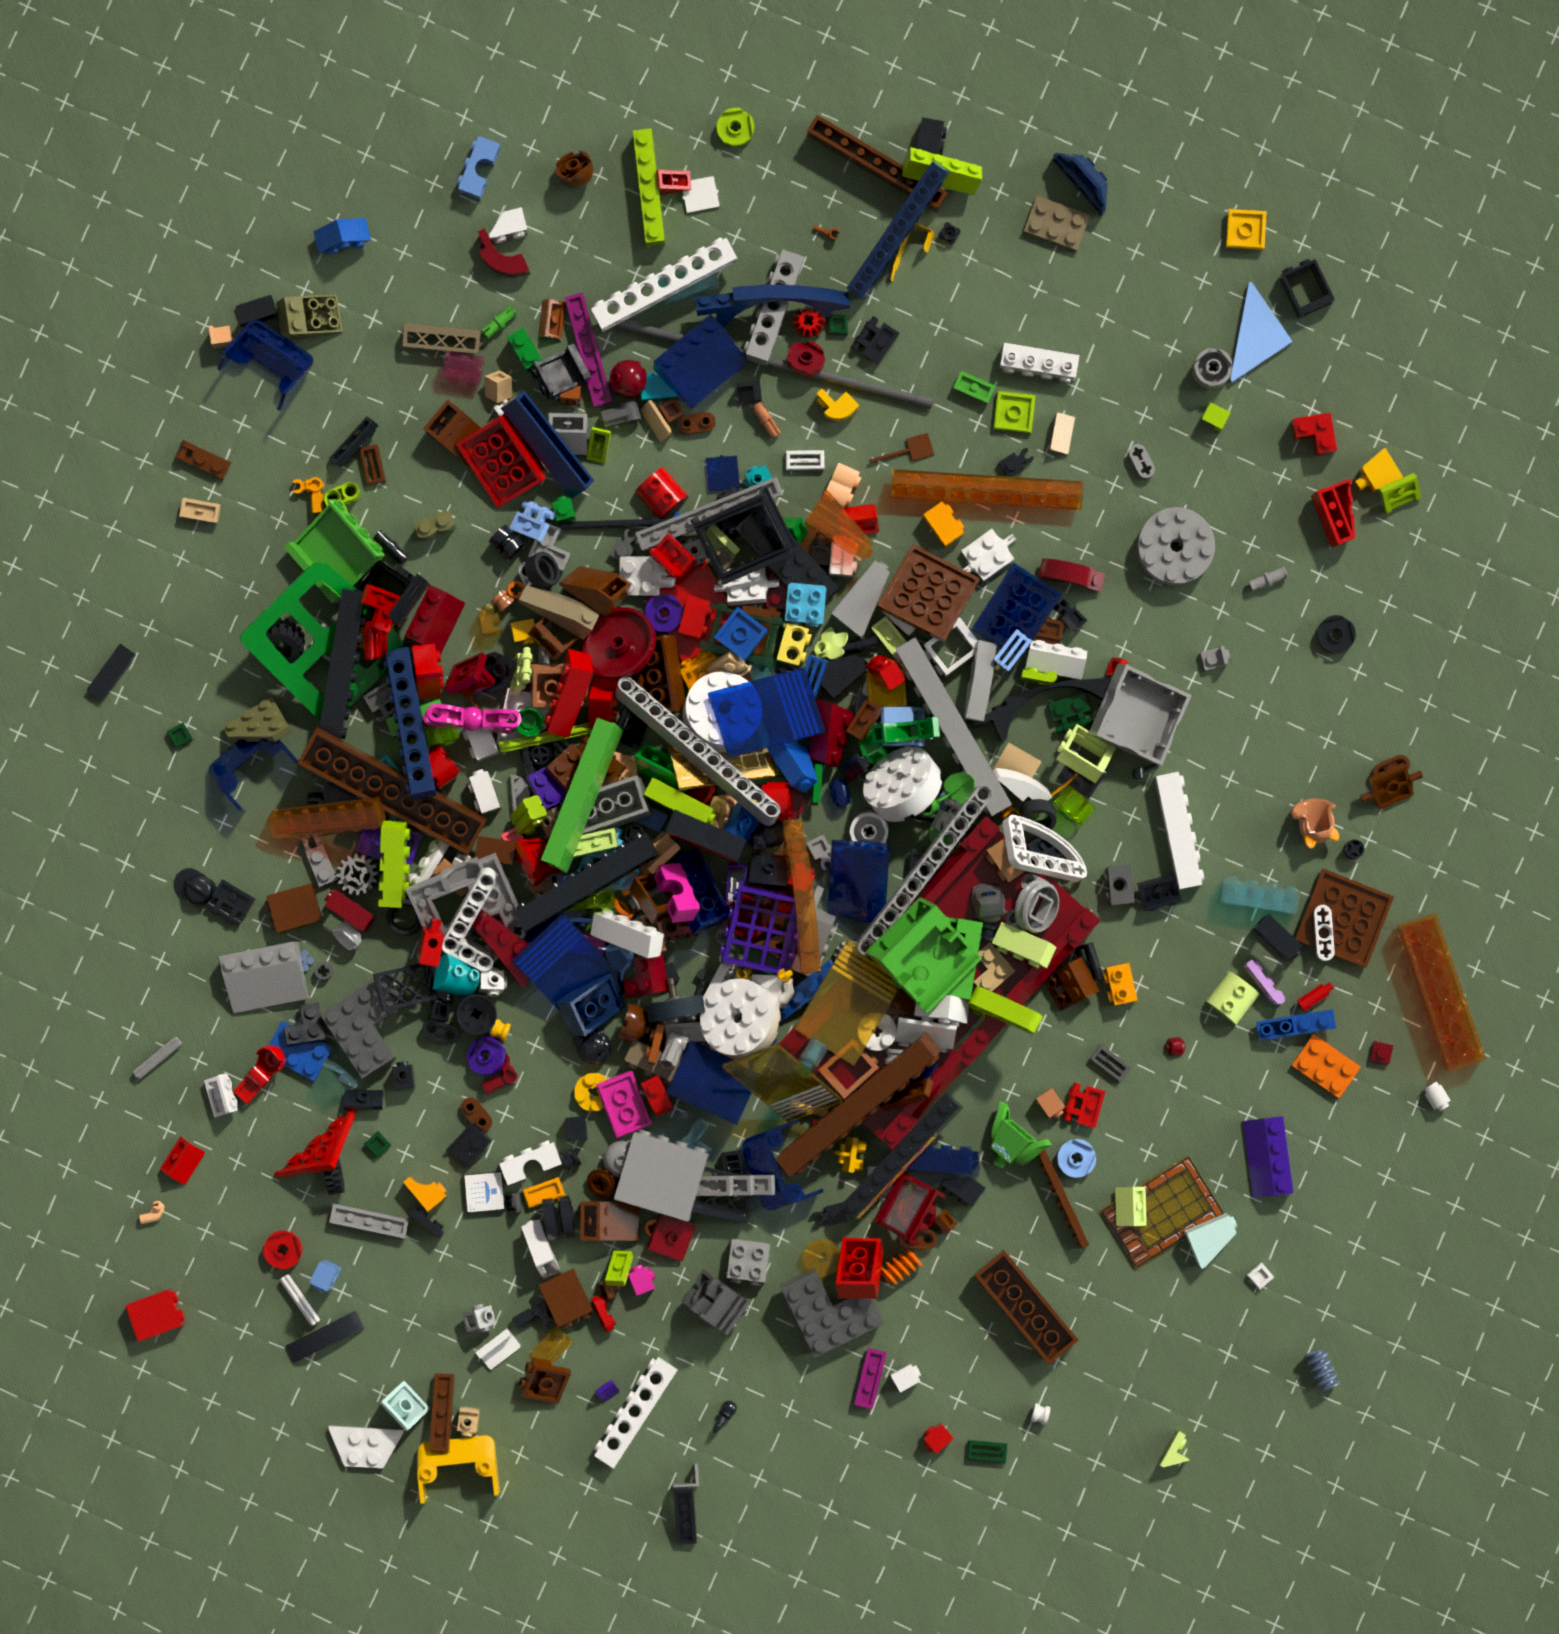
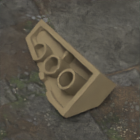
(561, 609)

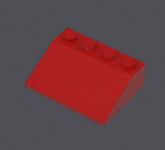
(502, 460)

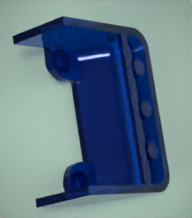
(274, 353)
(223, 766)
(761, 1161)

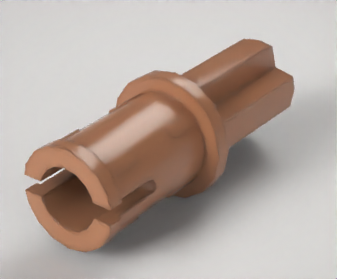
(766, 419)

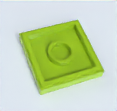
(1014, 412)

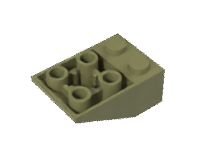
(308, 316)

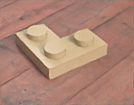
(997, 968)

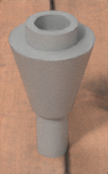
(634, 904)

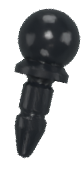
(728, 1409)

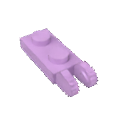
(1264, 983)

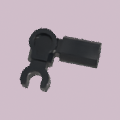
(540, 1310)

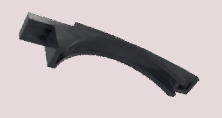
(1002, 716)

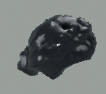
(591, 1045)

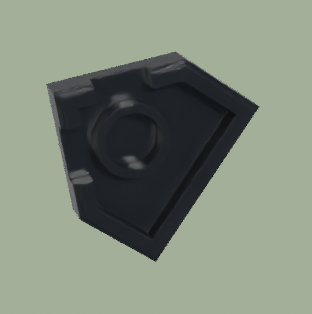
(501, 669)

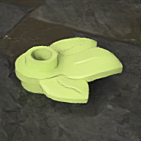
(831, 644)

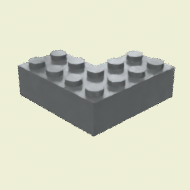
(354, 1027)
(827, 1322)

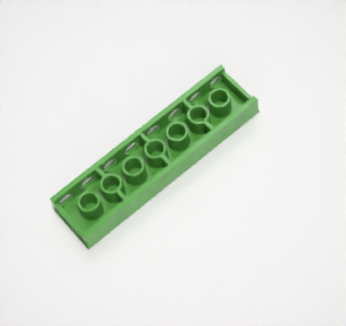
(582, 795)

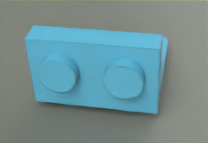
(805, 604)

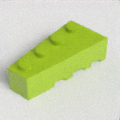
(394, 863)

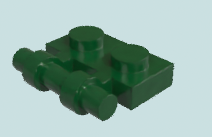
(1070, 707)

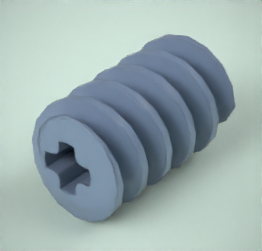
(1322, 1369)

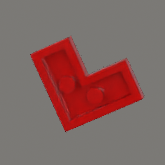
(383, 603)

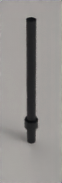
(612, 523)

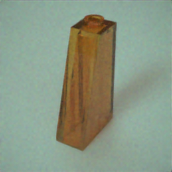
(837, 526)

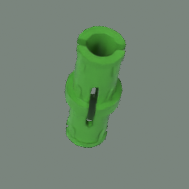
(498, 322)

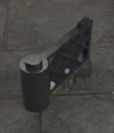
(429, 976)

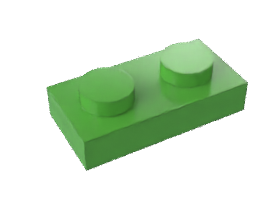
(974, 387)

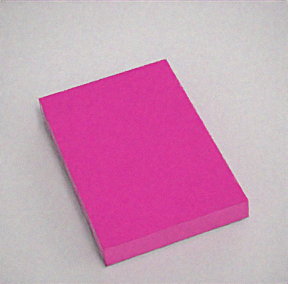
(623, 1104)

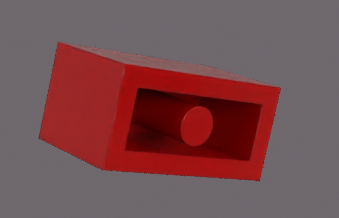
(694, 618)
(885, 672)

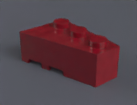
(828, 746)

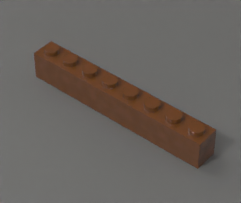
(867, 158)

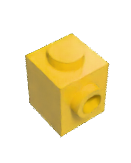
(521, 630)

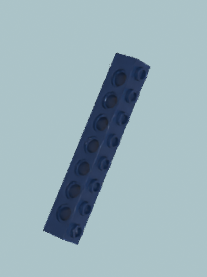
(898, 229)
(402, 659)

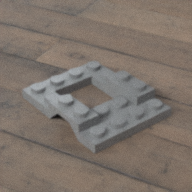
(499, 903)

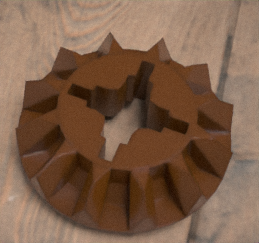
(598, 1187)

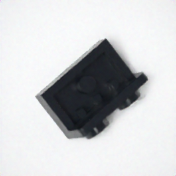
(1159, 892)

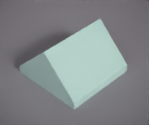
(405, 1406)

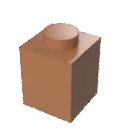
(1050, 1103)

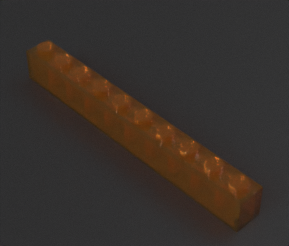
(986, 489)

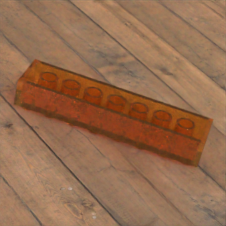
(1441, 992)

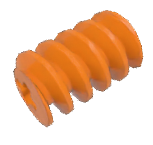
(900, 1266)

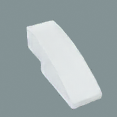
(1022, 784)

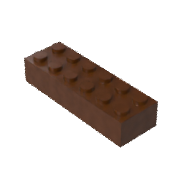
(1026, 1307)

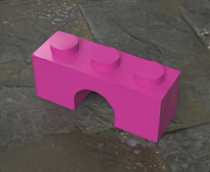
(674, 880)

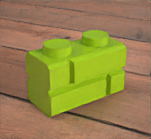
(528, 815)

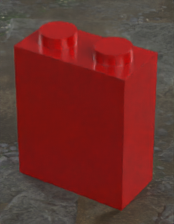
(155, 1314)

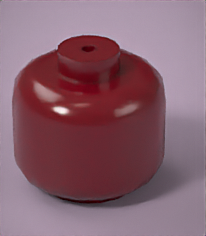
(1175, 1046)

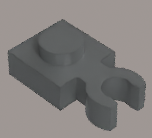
(624, 547)

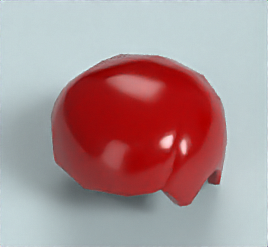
(270, 1059)

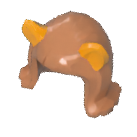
(1315, 821)

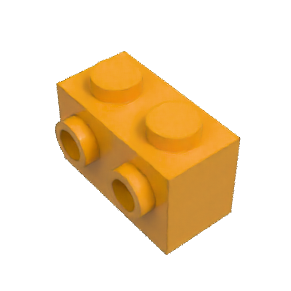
(1120, 984)

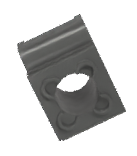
(716, 1302)

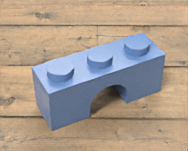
(482, 152)
(325, 1276)

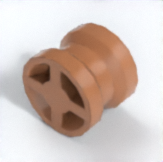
(502, 601)

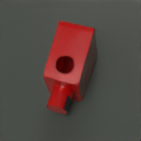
(430, 950)

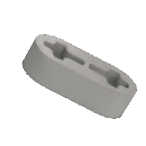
(1145, 459)

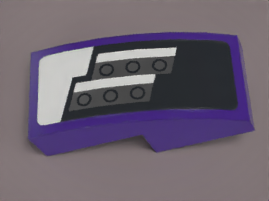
(735, 874)

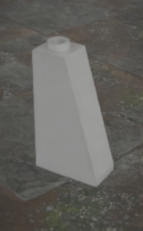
(861, 601)

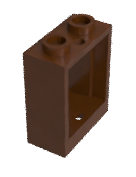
(548, 641)
(654, 913)

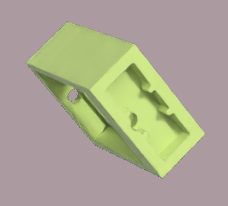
(1094, 745)

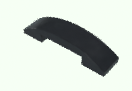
(325, 1336)

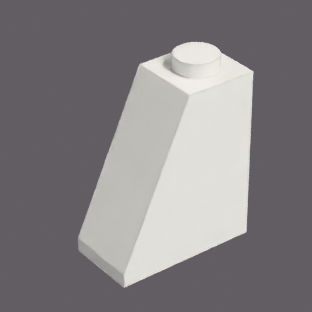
(540, 1249)

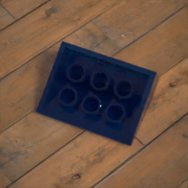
(700, 362)
(1017, 603)
(858, 879)
(708, 1085)

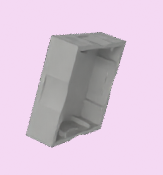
(1139, 714)

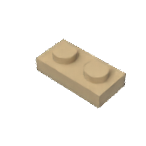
(200, 510)

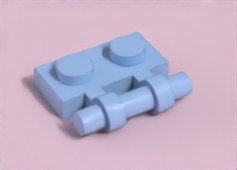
(527, 525)

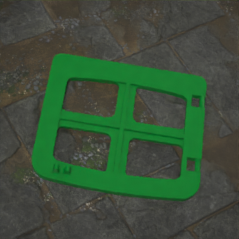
(291, 674)

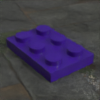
(546, 788)
(370, 843)

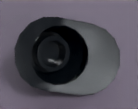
(195, 887)

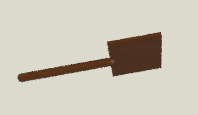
(918, 446)

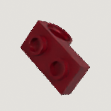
(679, 931)

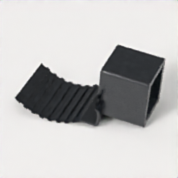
(415, 589)

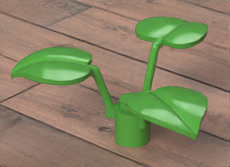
(958, 787)

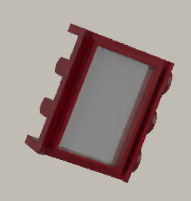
(907, 1207)

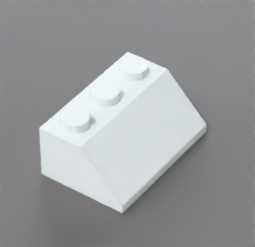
(910, 1030)

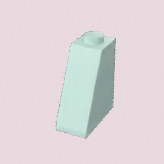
(1210, 1237)

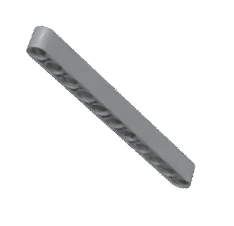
(694, 742)
(927, 861)

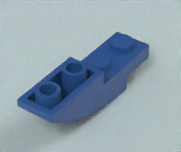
(1296, 1025)

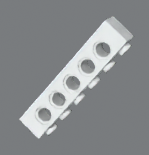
(612, 1456)

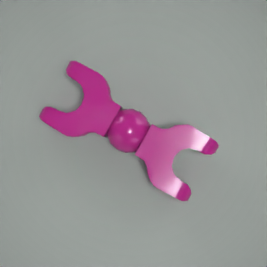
(471, 718)

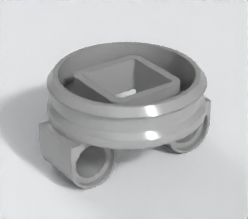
(1021, 916)

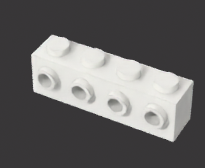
(1039, 362)
(627, 933)

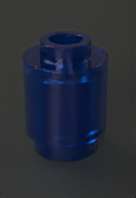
(839, 792)

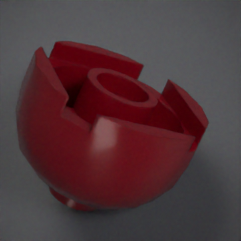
(628, 378)

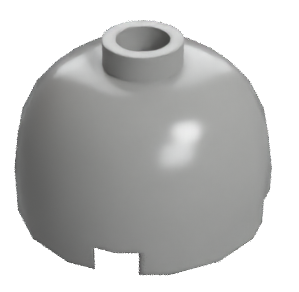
(615, 1157)

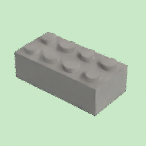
(618, 805)

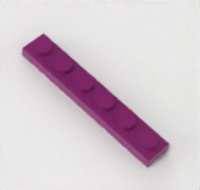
(588, 349)

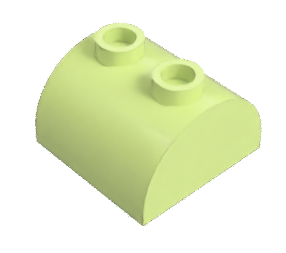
(1232, 997)

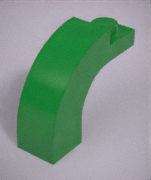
(905, 731)

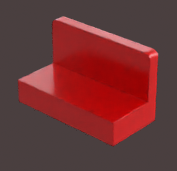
(865, 517)
(182, 1160)

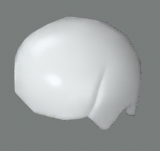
(347, 935)

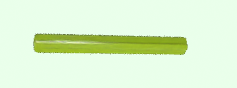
(541, 738)

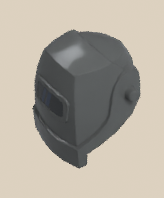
(988, 903)

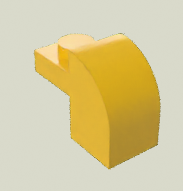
(838, 410)

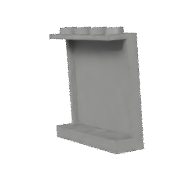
(661, 1175)

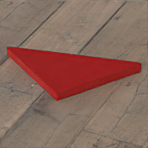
(322, 1150)

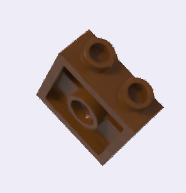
(543, 1381)

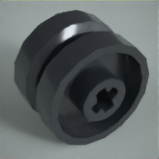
(557, 1218)

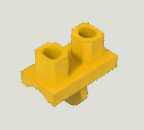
(848, 1153)

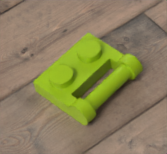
(1400, 492)
(1033, 676)

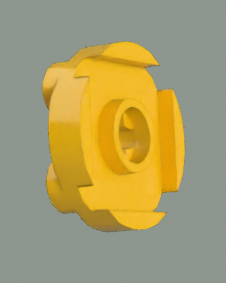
(582, 1094)

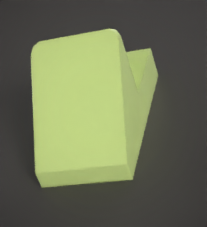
(1171, 1455)

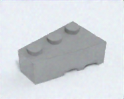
(825, 930)

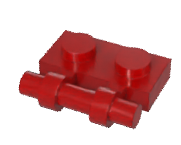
(1090, 1105)

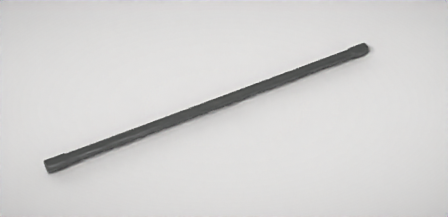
(916, 399)

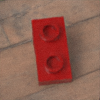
(252, 1084)

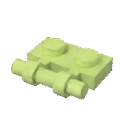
(522, 672)

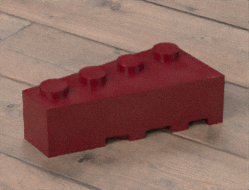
(502, 943)

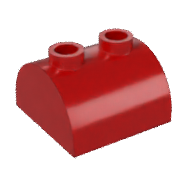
(661, 493)

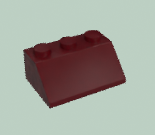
(435, 618)

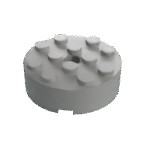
(1187, 530)

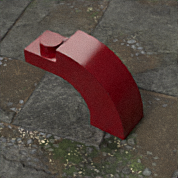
(505, 265)
(1071, 573)

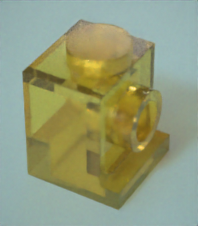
(489, 620)

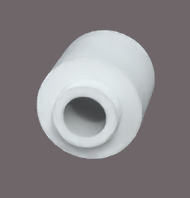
(1437, 1096)

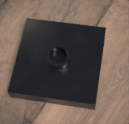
(768, 871)

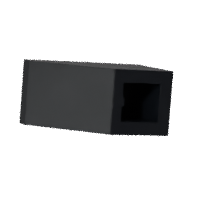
(854, 768)
(965, 1188)

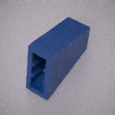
(795, 765)

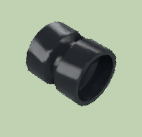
(506, 542)

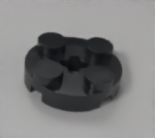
(1342, 625)

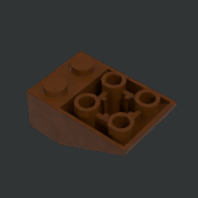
(449, 427)
(597, 588)
(609, 1221)

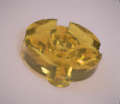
(819, 1246)

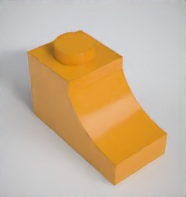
(428, 1195)

